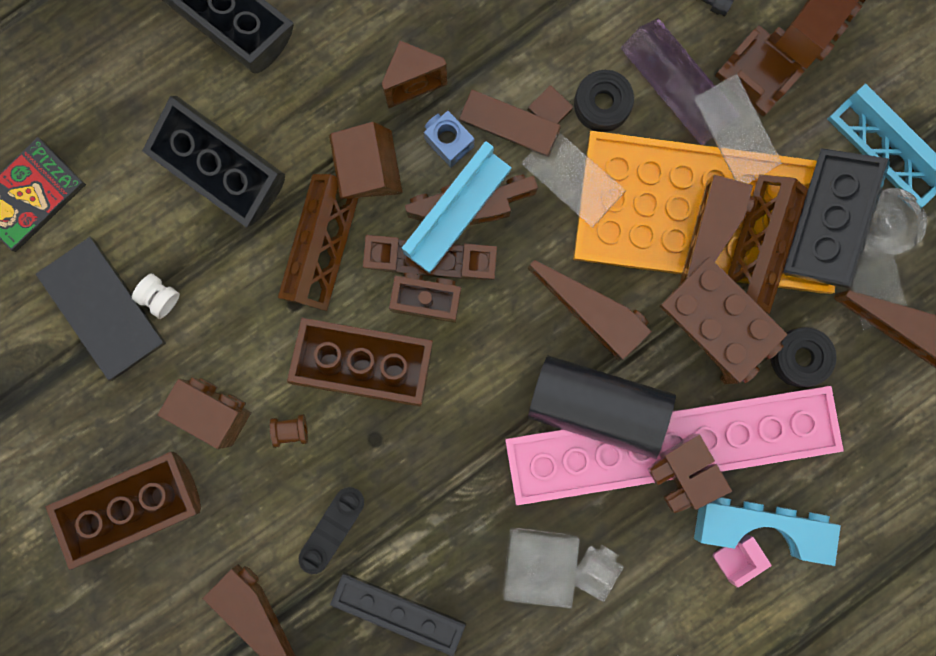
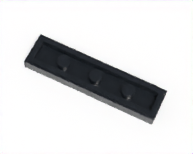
(398, 614)

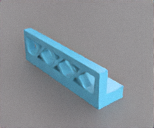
(894, 133)
(456, 208)

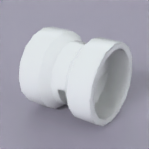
(155, 296)

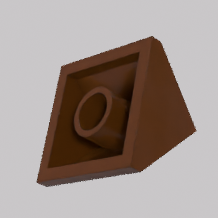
(412, 74)
(365, 161)

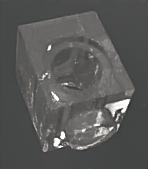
(598, 572)

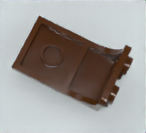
(724, 322)

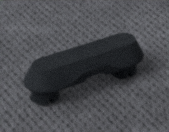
(331, 530)

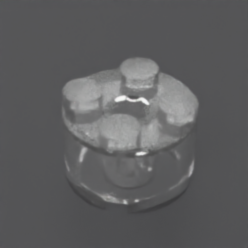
(905, 225)

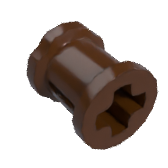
(288, 431)

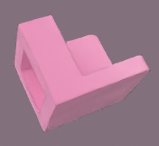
(742, 562)

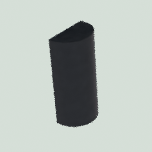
(243, 28)
(213, 162)
(602, 406)

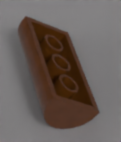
(360, 362)
(124, 509)

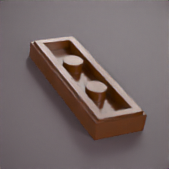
(510, 123)

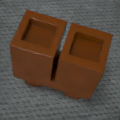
(693, 473)

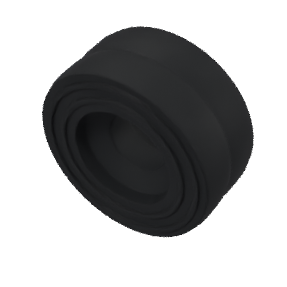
(616, 87)
(822, 358)

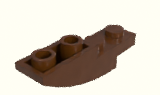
(494, 209)

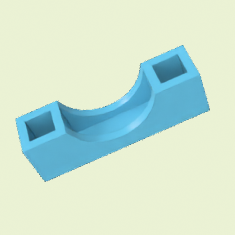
(808, 538)

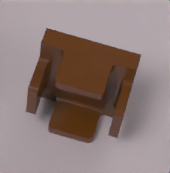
(762, 69)

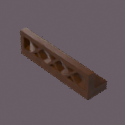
(776, 238)
(309, 243)

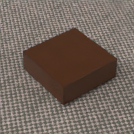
(551, 106)

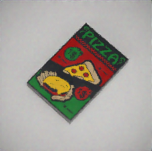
(33, 192)

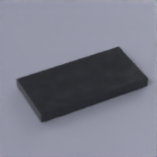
(836, 217)
(100, 308)

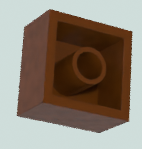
(204, 413)

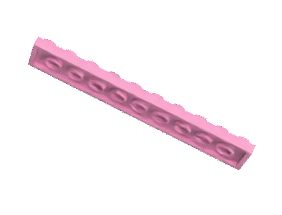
(735, 433)

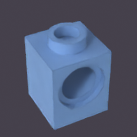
(453, 151)

